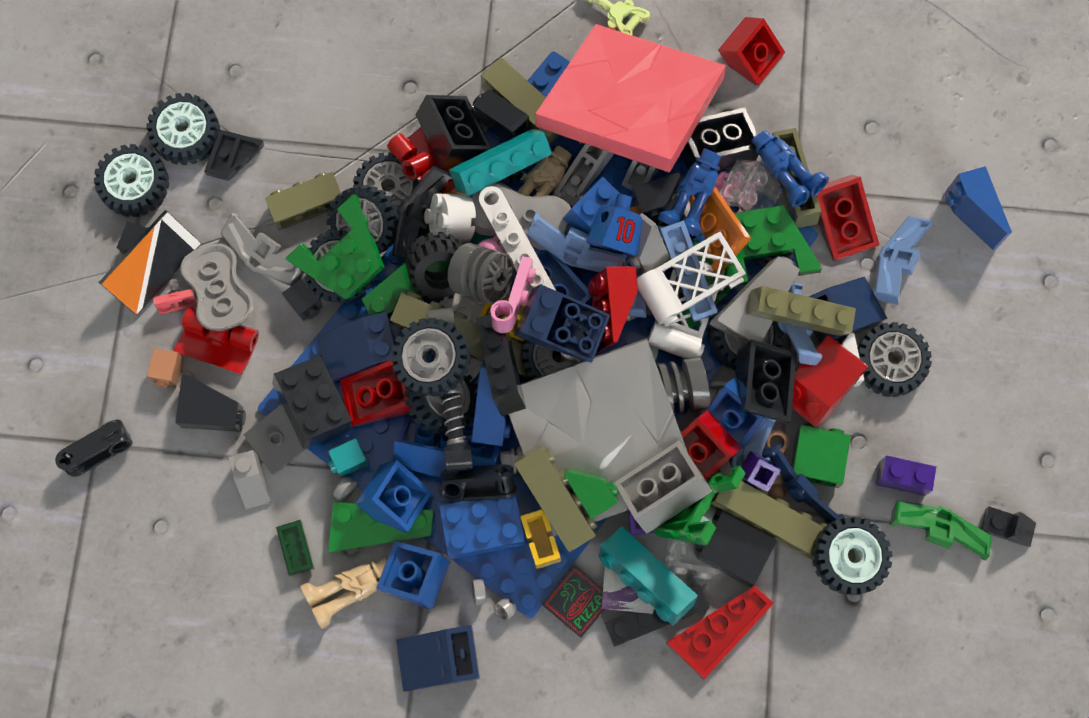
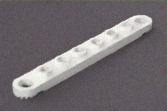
(513, 238)

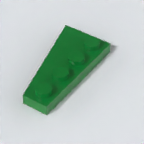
(387, 293)
(356, 529)

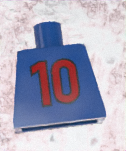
(617, 228)

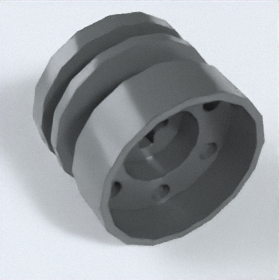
(481, 273)
(686, 385)

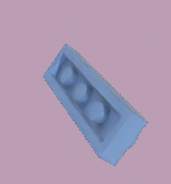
(678, 241)

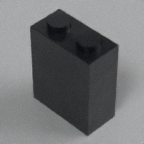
(737, 549)

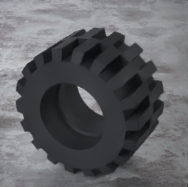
(423, 254)

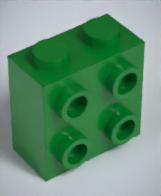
(821, 455)

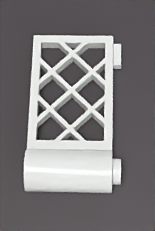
(661, 296)
(677, 338)

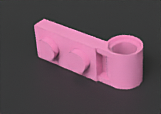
(517, 299)

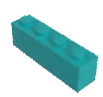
(500, 162)
(647, 576)

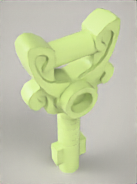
(621, 10)

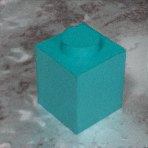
(347, 458)

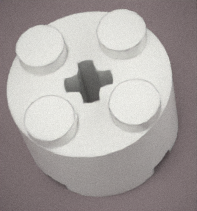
(451, 215)

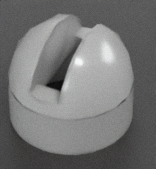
(505, 609)

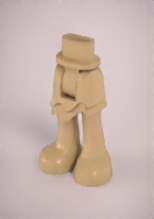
(546, 173)
(359, 583)

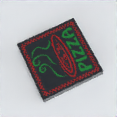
(576, 601)

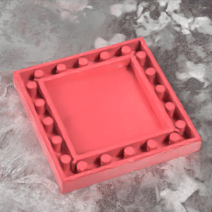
(631, 97)

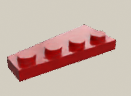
(716, 635)

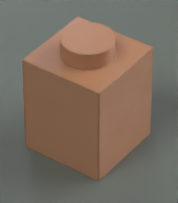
(165, 368)

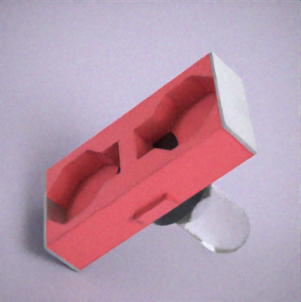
(175, 299)

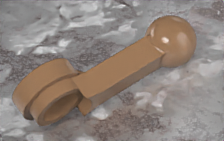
(776, 490)

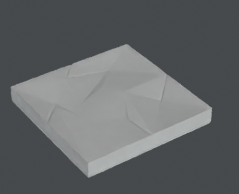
(600, 416)

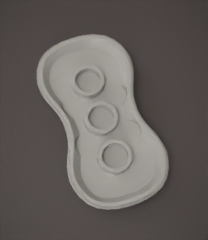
(524, 207)
(220, 296)

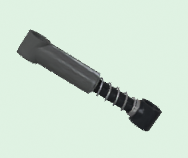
(457, 450)

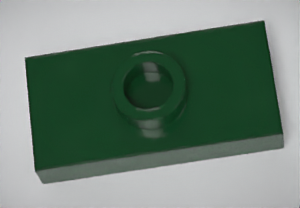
(295, 548)

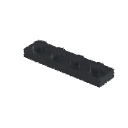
(638, 624)

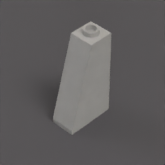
(733, 317)

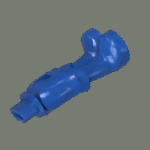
(780, 156)
(699, 182)

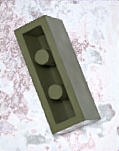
(303, 200)

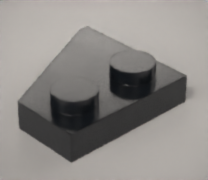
(231, 154)

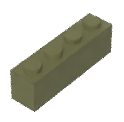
(515, 89)
(810, 211)
(801, 311)
(555, 497)

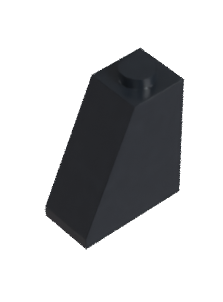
(500, 116)
(206, 408)

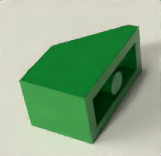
(593, 491)

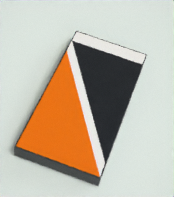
(149, 262)

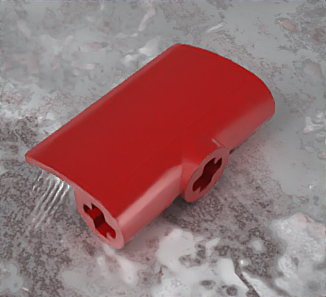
(416, 156)
(225, 349)

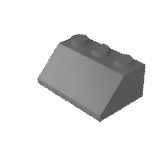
(662, 487)

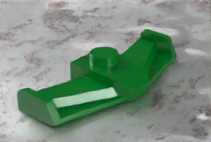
(942, 526)

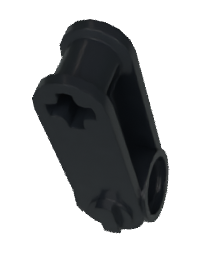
(94, 448)
(479, 483)

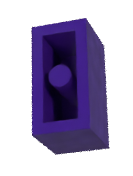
(906, 475)

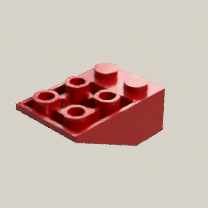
(613, 293)

